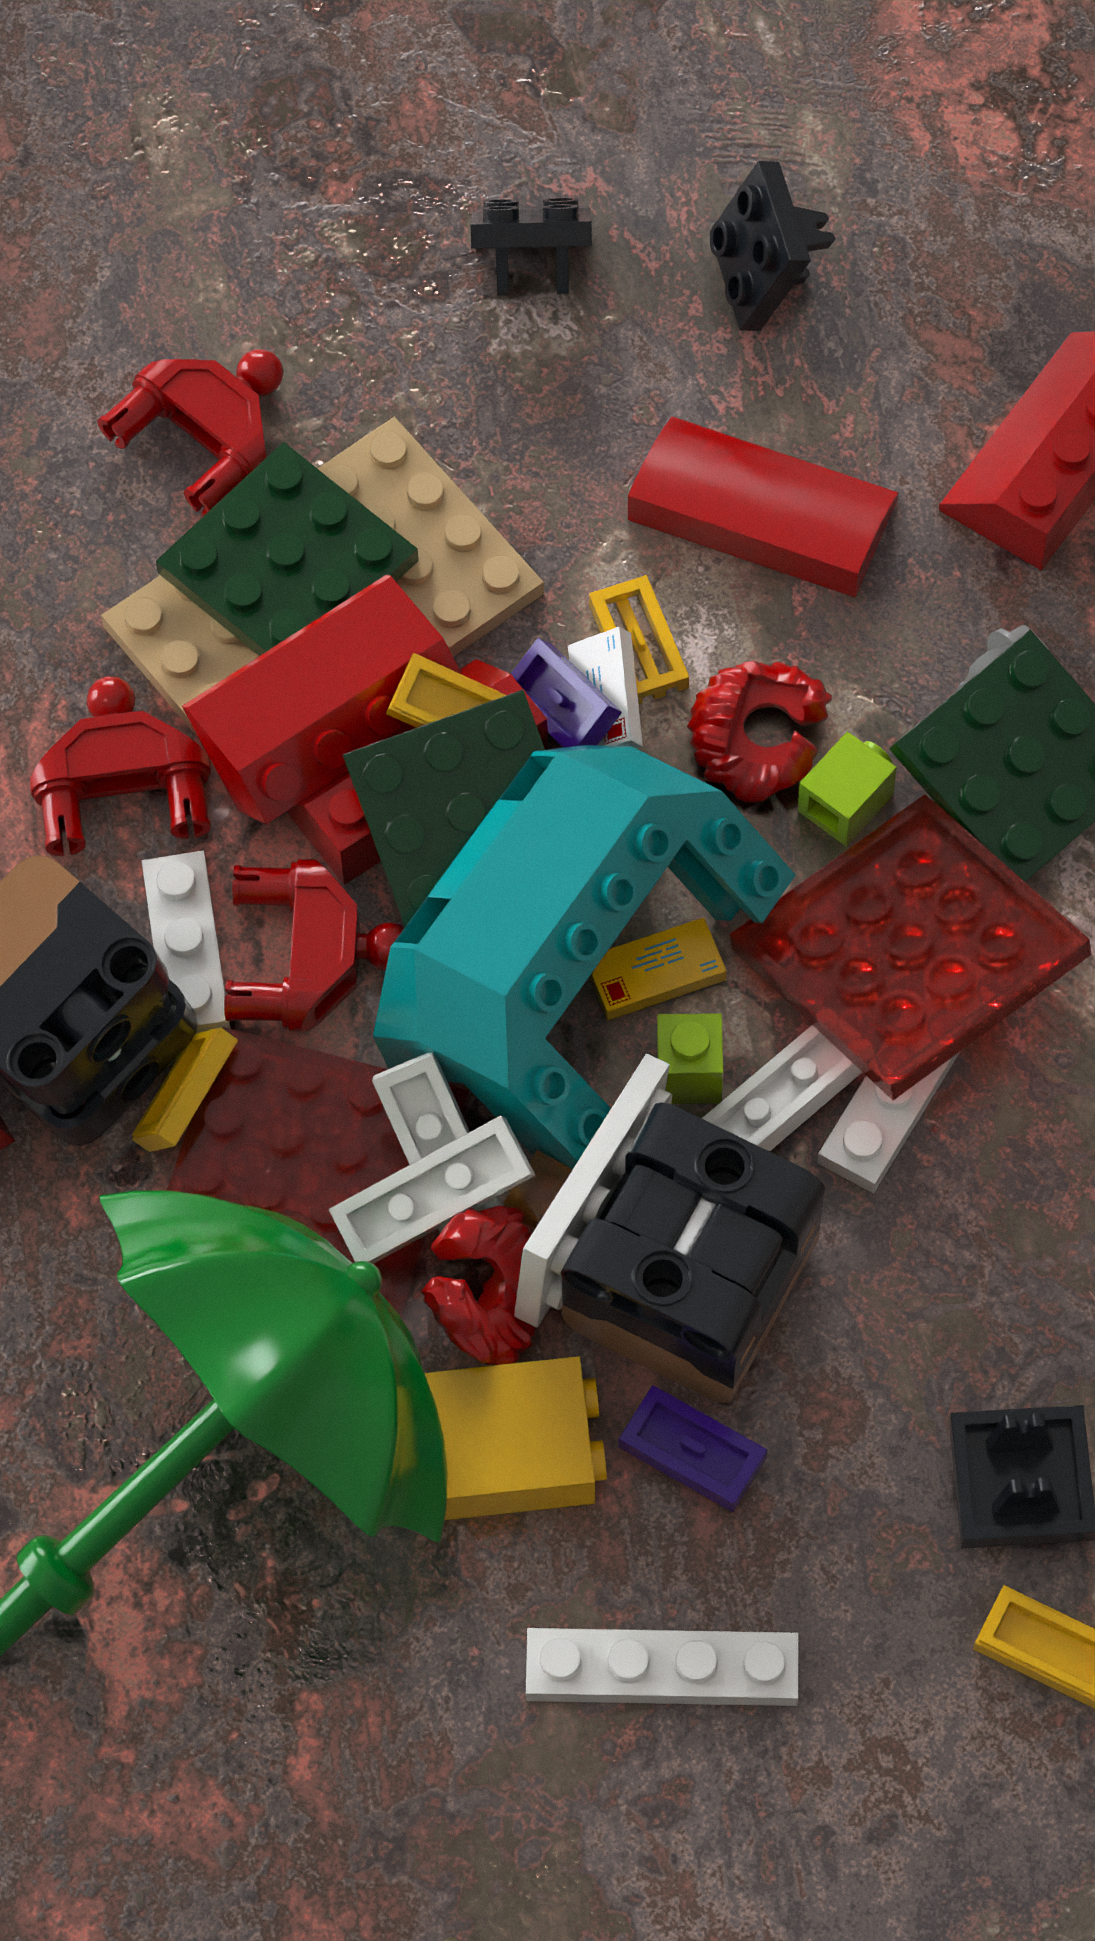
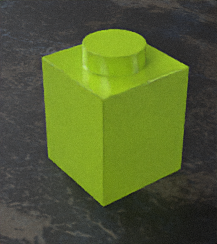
(847, 787)
(695, 1056)

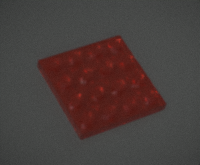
(910, 946)
(296, 1139)

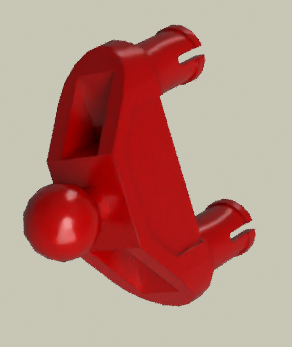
(210, 407)
(116, 756)
(322, 948)

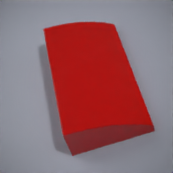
(761, 505)

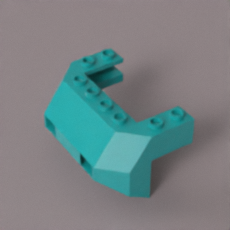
(537, 910)

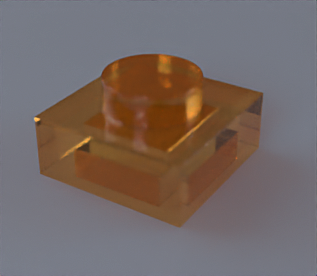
(538, 1192)

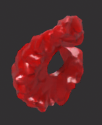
(719, 733)
(487, 1327)

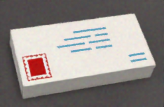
(610, 666)

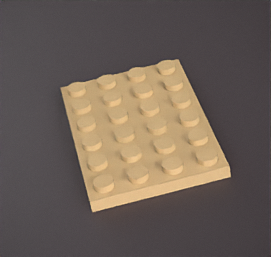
(462, 583)

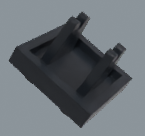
(506, 226)
(764, 245)
(1022, 1476)

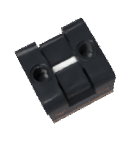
(79, 1003)
(693, 1252)

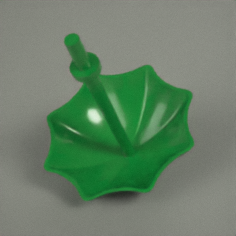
(294, 1361)

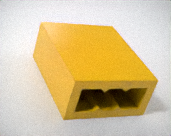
(518, 1437)

